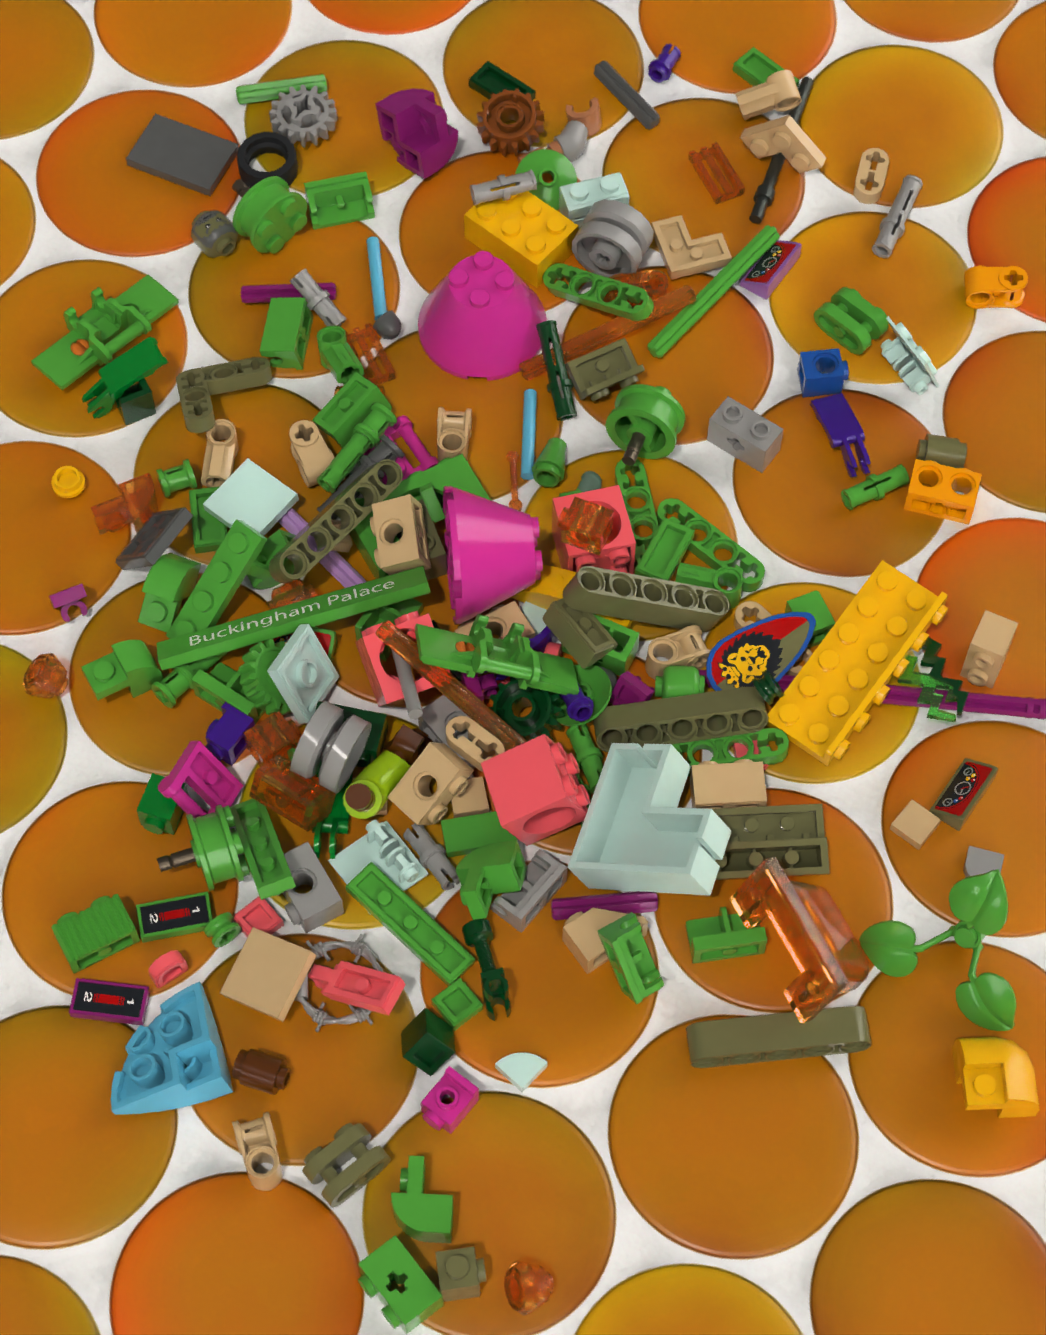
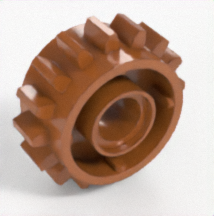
(510, 137)

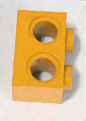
(941, 498)

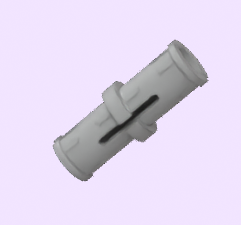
(524, 182)
(317, 299)
(432, 856)

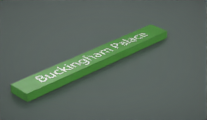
(287, 618)

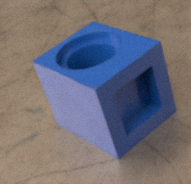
(816, 383)

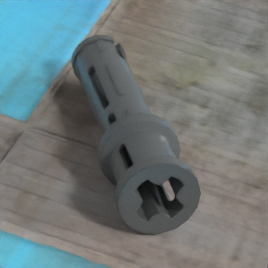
(384, 450)

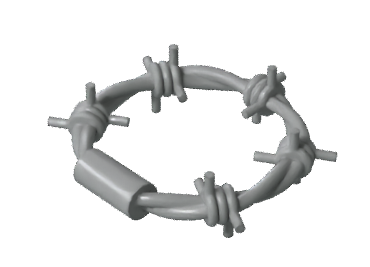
(319, 1015)

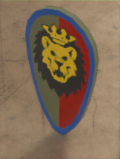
(761, 646)

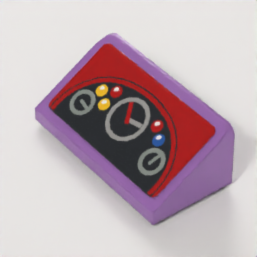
(771, 268)

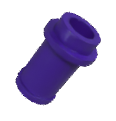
(661, 68)
(578, 706)

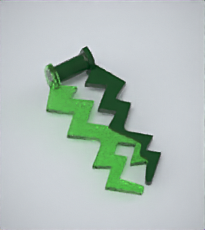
(934, 680)

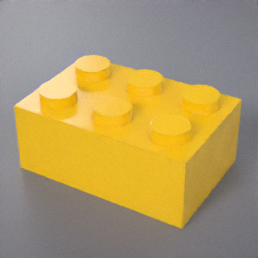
(521, 233)

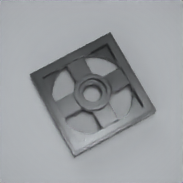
(153, 538)

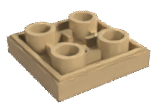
(268, 974)

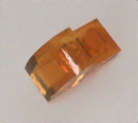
(134, 506)

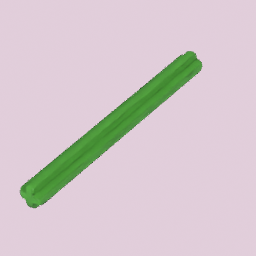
(713, 291)

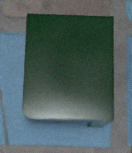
(136, 403)
(427, 1042)

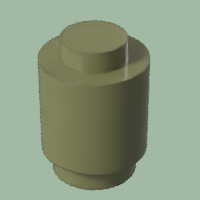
(942, 449)

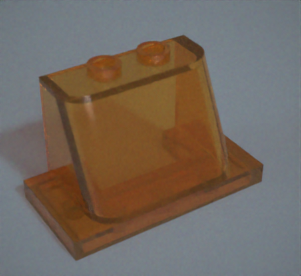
(810, 930)

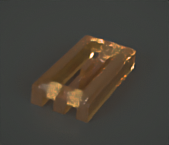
(707, 155)
(359, 335)

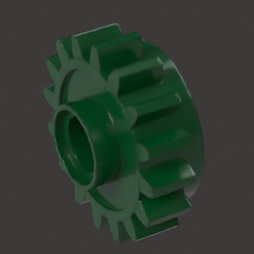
(541, 719)

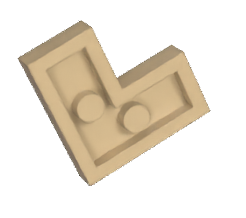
(784, 137)
(688, 256)

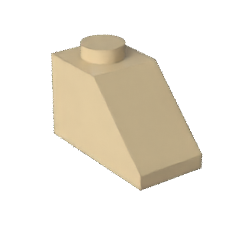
(583, 939)

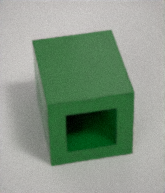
(157, 812)

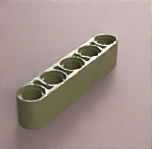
(322, 528)
(644, 599)
(682, 718)
(777, 1037)

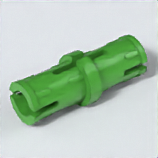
(875, 487)
(587, 755)

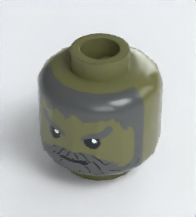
(214, 233)

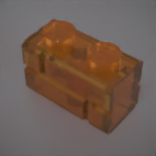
(290, 794)

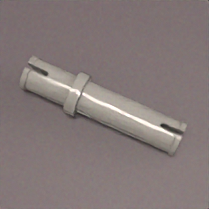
(893, 225)

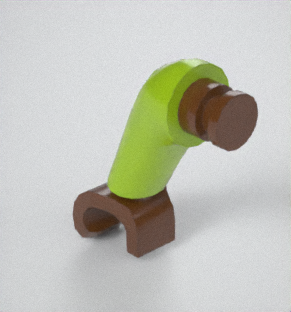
(374, 784)

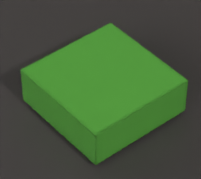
(431, 502)
(457, 1004)

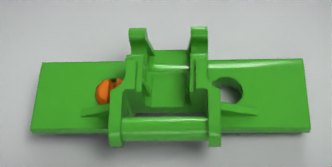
(89, 334)
(505, 657)

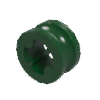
(768, 687)

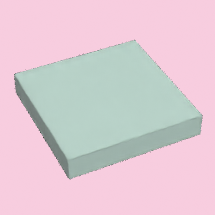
(251, 497)
(303, 673)

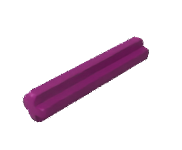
(264, 293)
(620, 902)

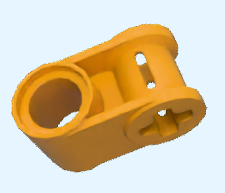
(991, 286)

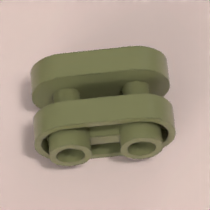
(348, 1143)

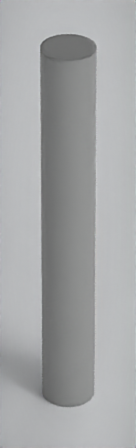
(408, 687)

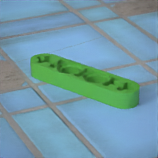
(600, 287)
(641, 516)
(715, 540)
(720, 746)

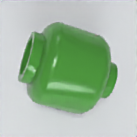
(679, 681)

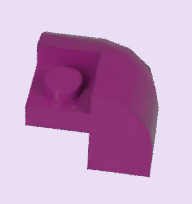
(417, 130)

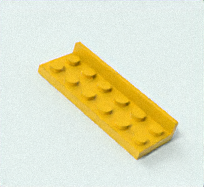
(857, 663)

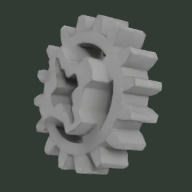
(303, 115)

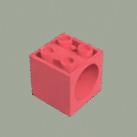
(616, 555)
(384, 685)
(536, 789)

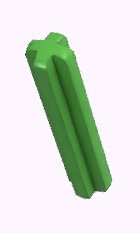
(269, 90)

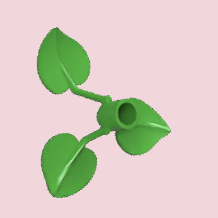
(982, 910)

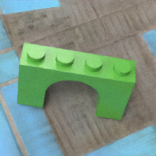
(447, 472)

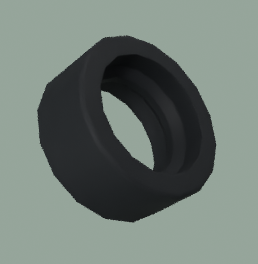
(266, 143)

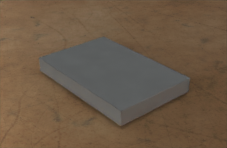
(182, 154)

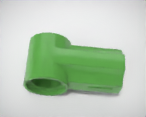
(337, 354)
(713, 579)

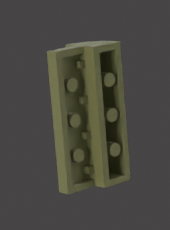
(785, 832)

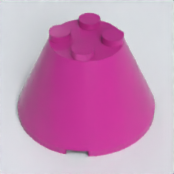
(481, 320)
(487, 552)

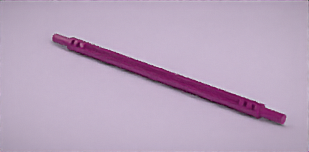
(976, 702)

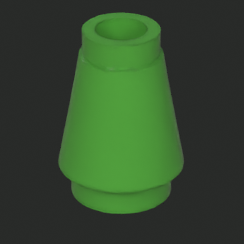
(550, 464)

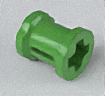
(176, 478)

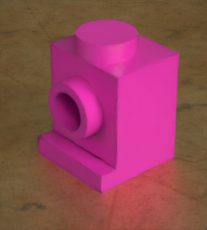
(449, 1115)

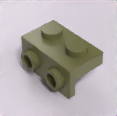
(603, 369)

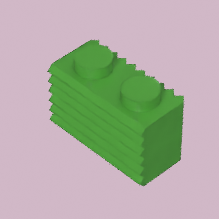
(95, 932)

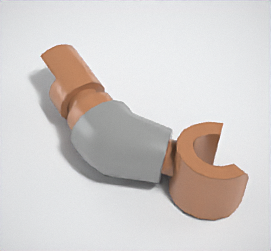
(575, 133)

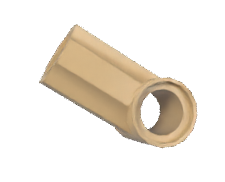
(777, 93)
(219, 455)

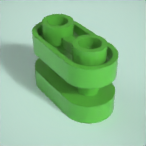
(851, 320)

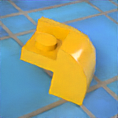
(996, 1076)

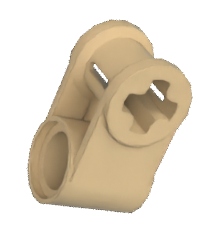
(453, 433)
(309, 451)
(680, 648)
(257, 1146)

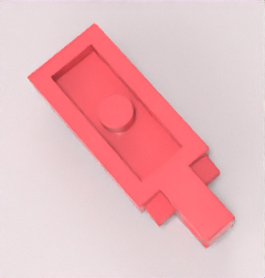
(358, 986)

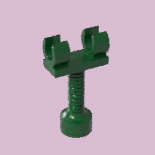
(493, 982)

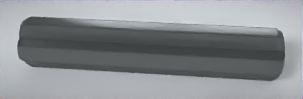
(626, 94)

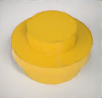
(68, 482)

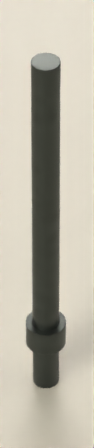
(765, 192)

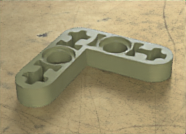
(213, 381)

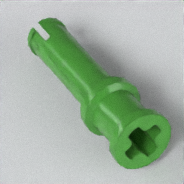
(365, 436)
(180, 680)

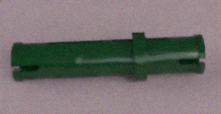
(564, 407)

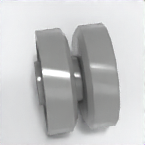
(612, 238)
(330, 746)

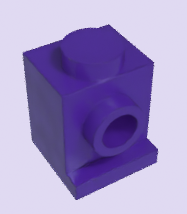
(226, 735)

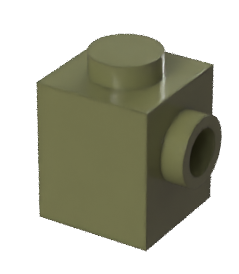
(459, 1273)

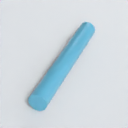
(376, 276)
(528, 433)

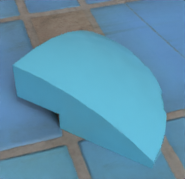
(173, 1059)

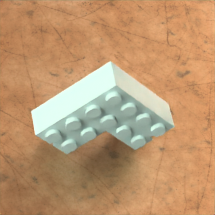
(639, 836)

